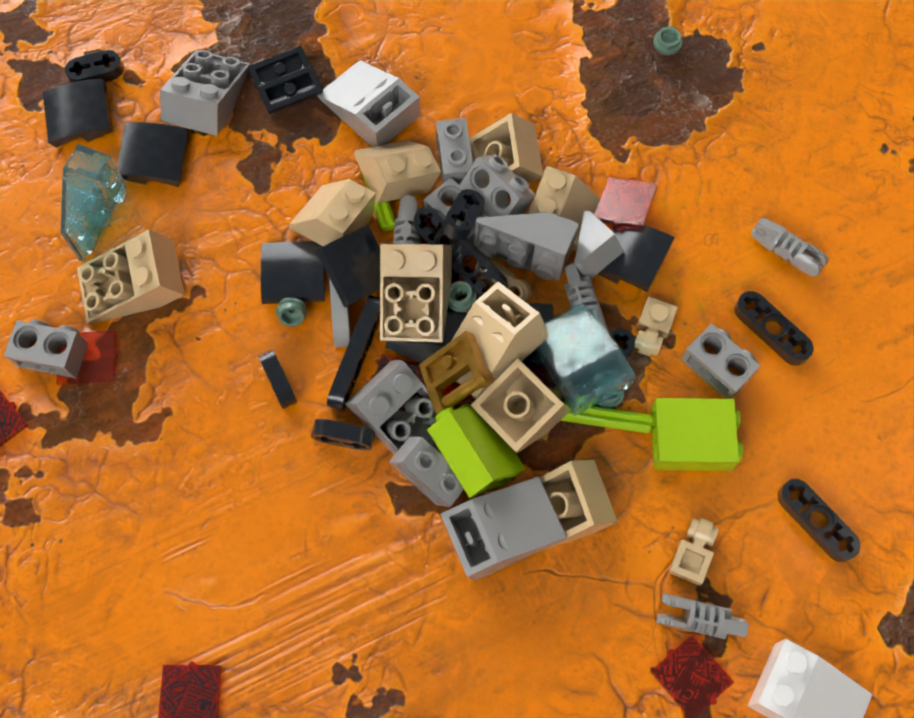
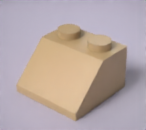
(513, 141)
(398, 169)
(564, 196)
(335, 212)
(519, 407)
(579, 499)

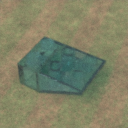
(89, 196)
(584, 360)

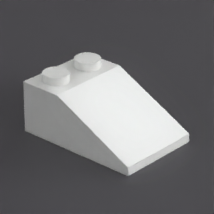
(806, 686)

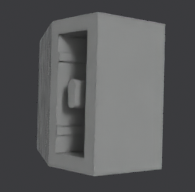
(203, 92)
(372, 103)
(528, 241)
(381, 398)
(503, 527)

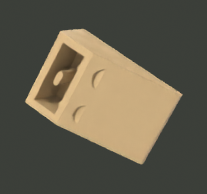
(131, 278)
(414, 291)
(503, 330)

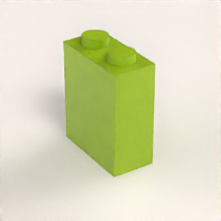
(695, 434)
(474, 450)

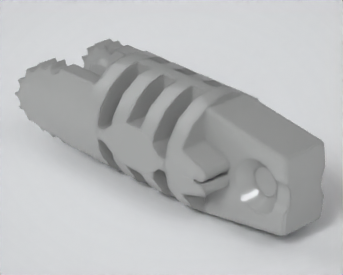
(404, 227)
(791, 248)
(581, 291)
(703, 618)

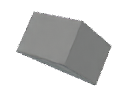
(596, 246)

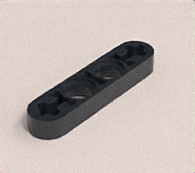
(460, 252)
(355, 354)

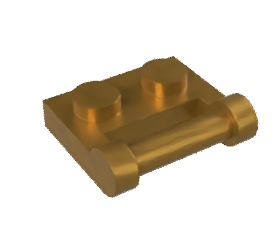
(451, 364)

